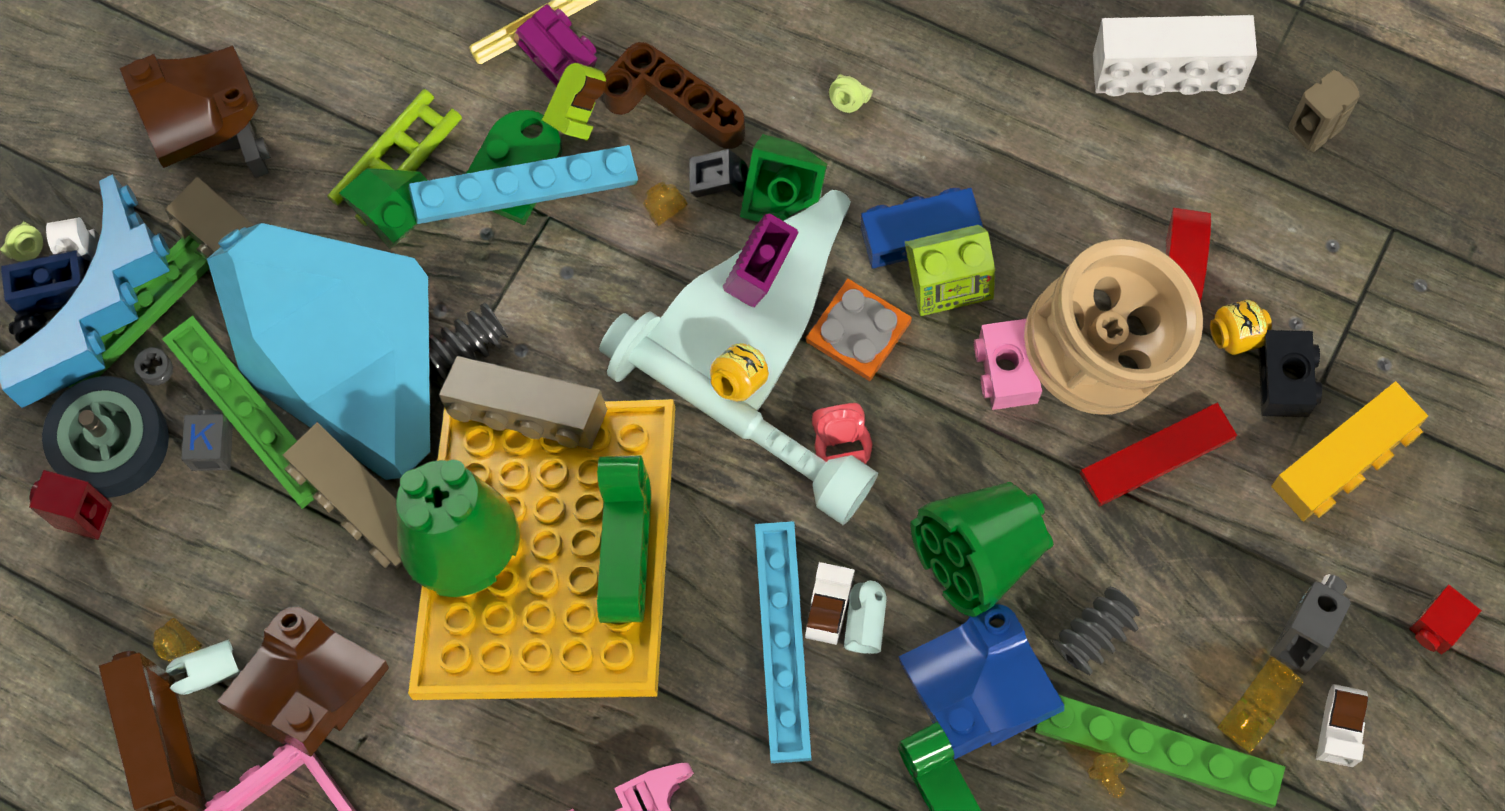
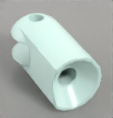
(865, 618)
(204, 668)

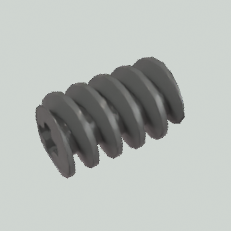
(466, 339)
(1097, 630)

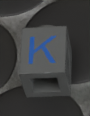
(207, 441)

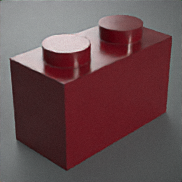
(69, 504)

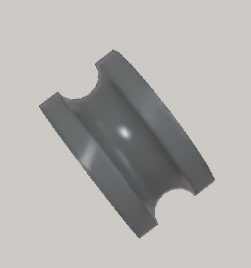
(144, 361)

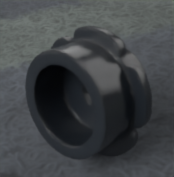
(26, 325)

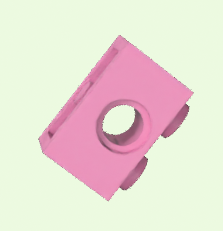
(1006, 387)

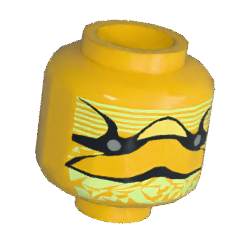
(1240, 327)
(738, 372)

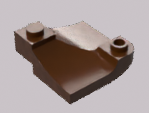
(190, 101)
(302, 681)

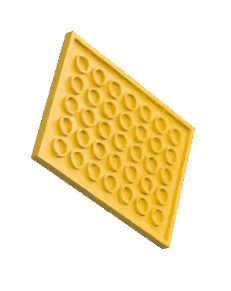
(540, 620)

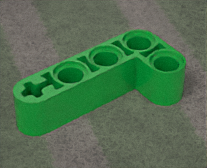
(624, 538)
(934, 772)

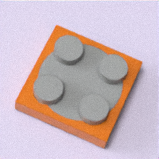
(858, 329)

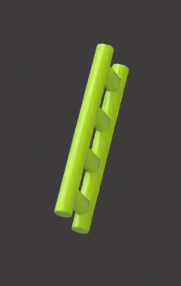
(395, 134)

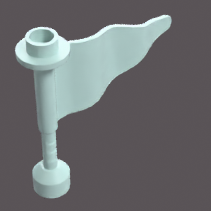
(708, 321)

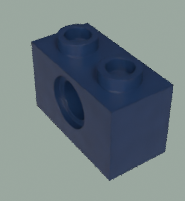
(43, 282)

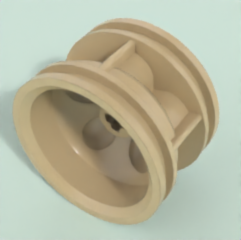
(1083, 362)

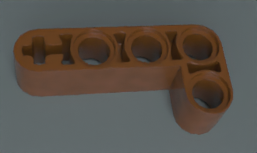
(677, 100)

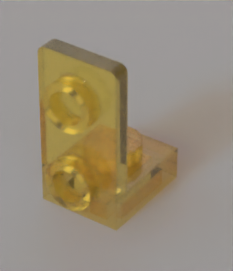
(1261, 704)

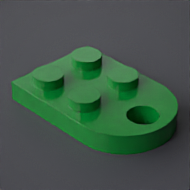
(509, 147)

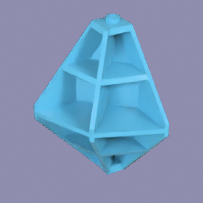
(332, 337)

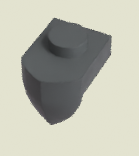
(253, 149)

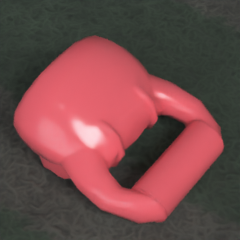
(841, 425)

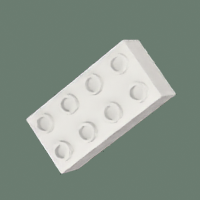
(1174, 54)

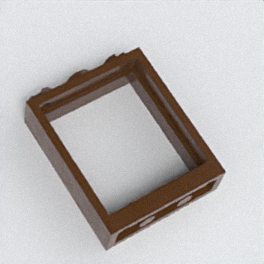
(151, 735)

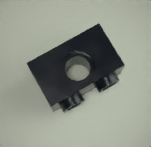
(1279, 393)

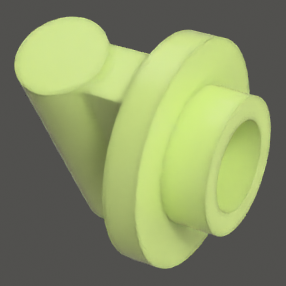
(848, 93)
(22, 243)

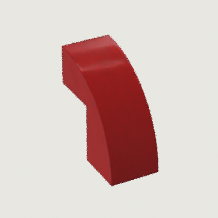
(1189, 244)

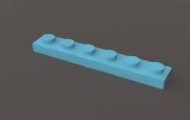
(522, 184)
(782, 643)

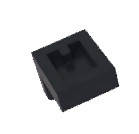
(717, 173)

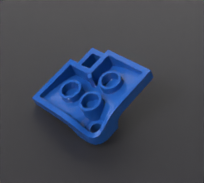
(982, 681)

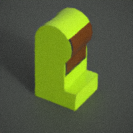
(575, 100)

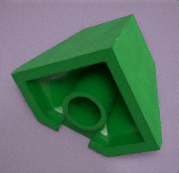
(781, 179)
(384, 201)

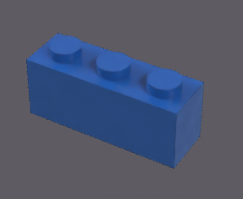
(889, 227)

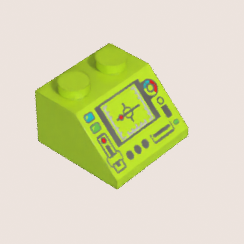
(951, 269)

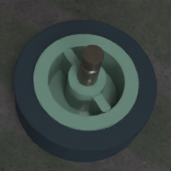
(106, 435)

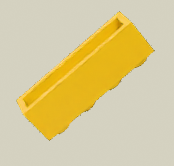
(1349, 451)

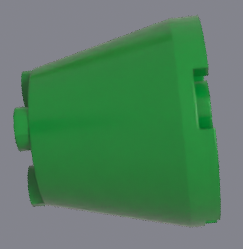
(453, 529)
(980, 543)

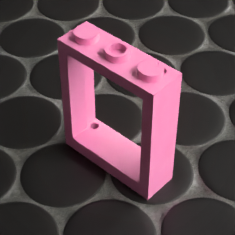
(261, 779)

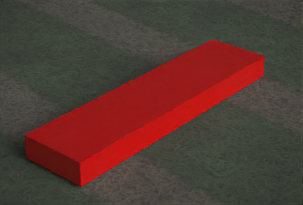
(1158, 454)

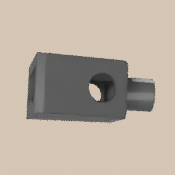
(1312, 624)

